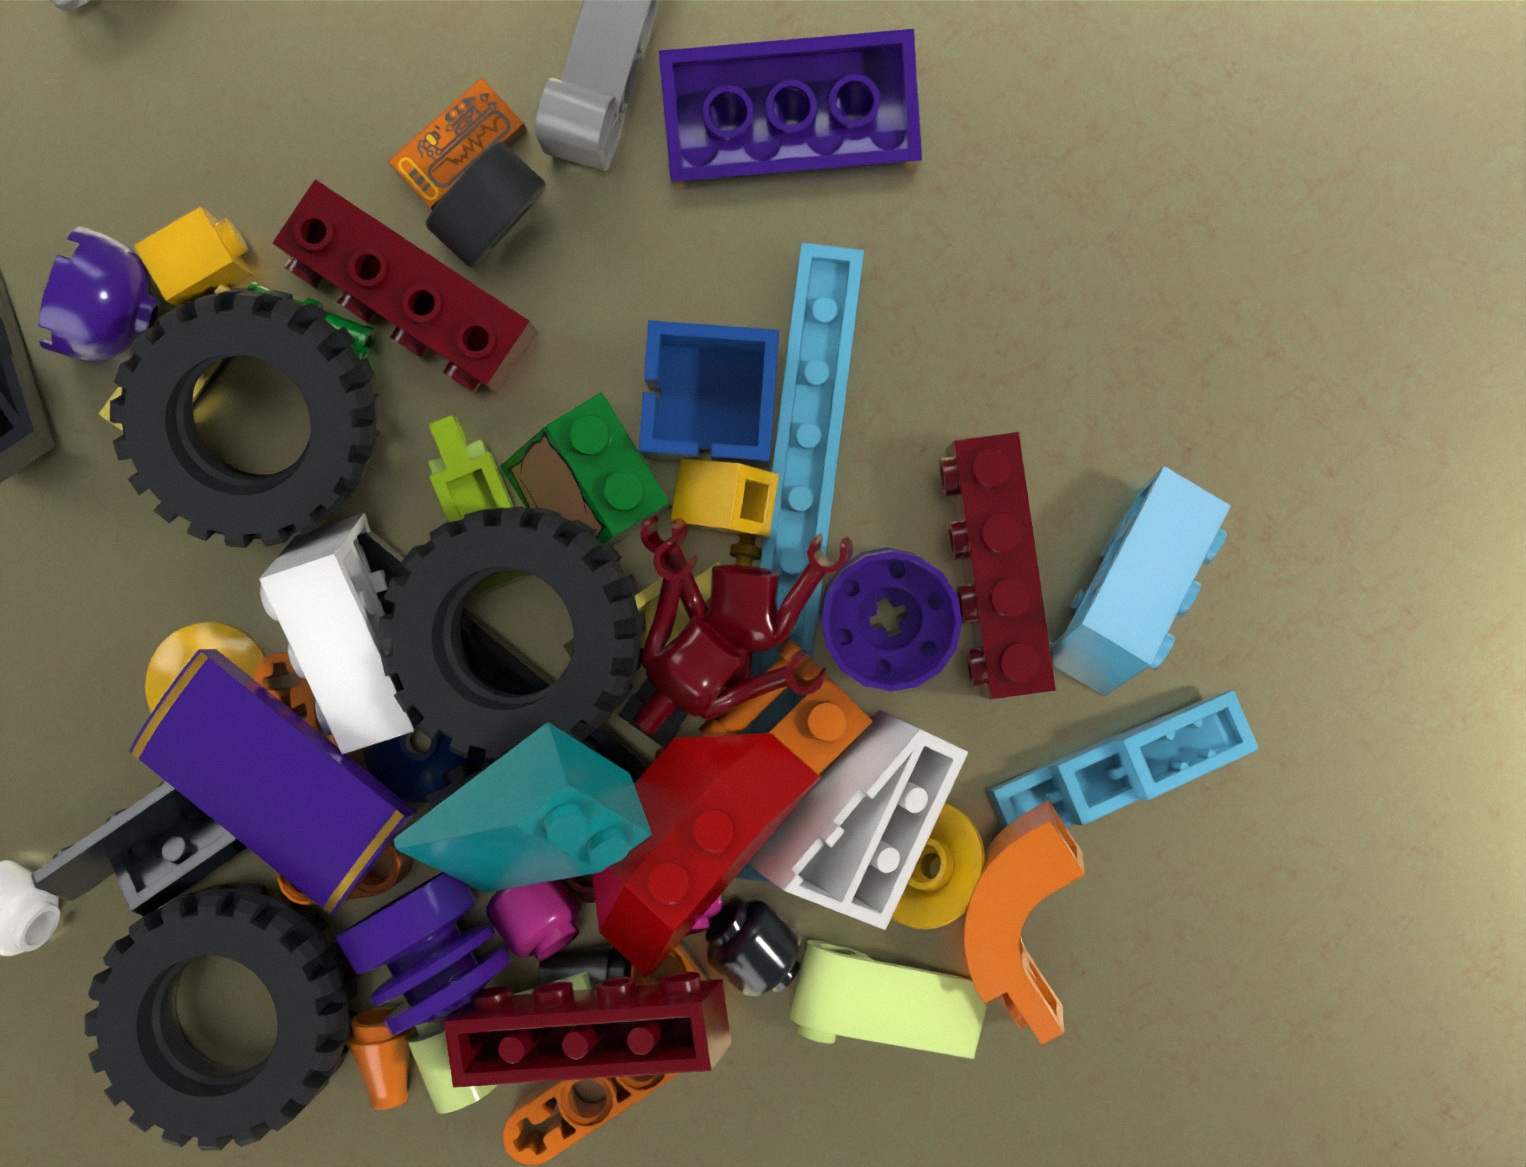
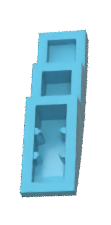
(1132, 764)

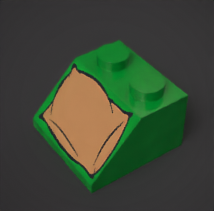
(588, 472)

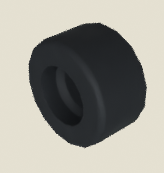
(485, 204)

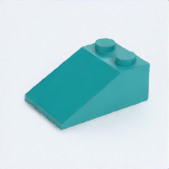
(532, 817)

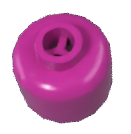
(536, 918)

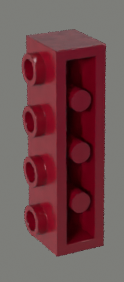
(405, 287)
(999, 566)
(589, 1032)

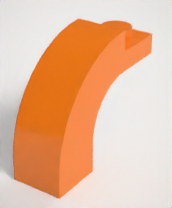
(1020, 870)

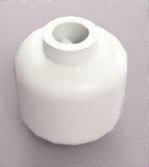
(26, 912)

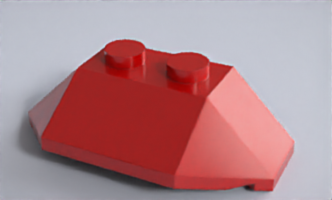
(708, 816)

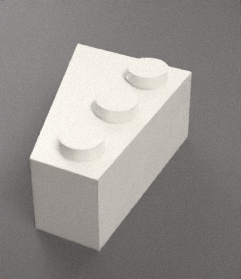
(332, 619)
(864, 822)

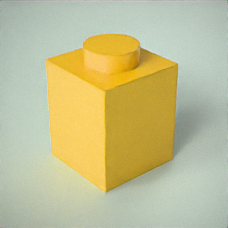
(194, 256)
(725, 497)

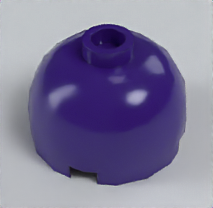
(96, 299)

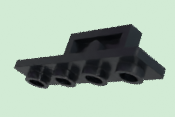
(151, 847)

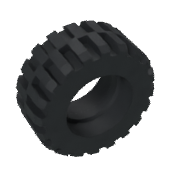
(180, 466)
(430, 646)
(156, 1065)

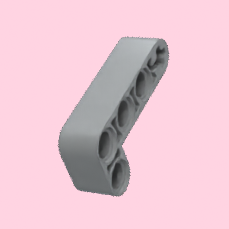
(587, 107)

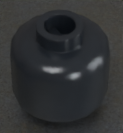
(753, 947)

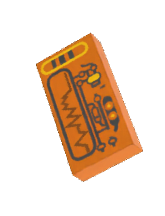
(456, 141)

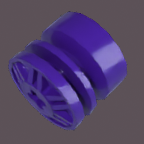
(925, 630)
(423, 952)

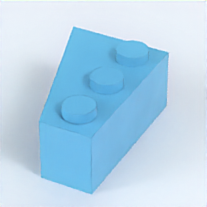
(1142, 583)

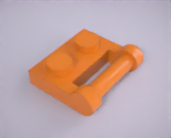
(814, 728)

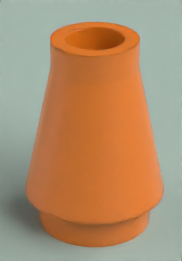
(381, 1058)

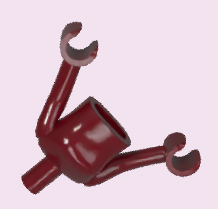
(745, 597)
(700, 661)

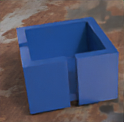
(713, 393)

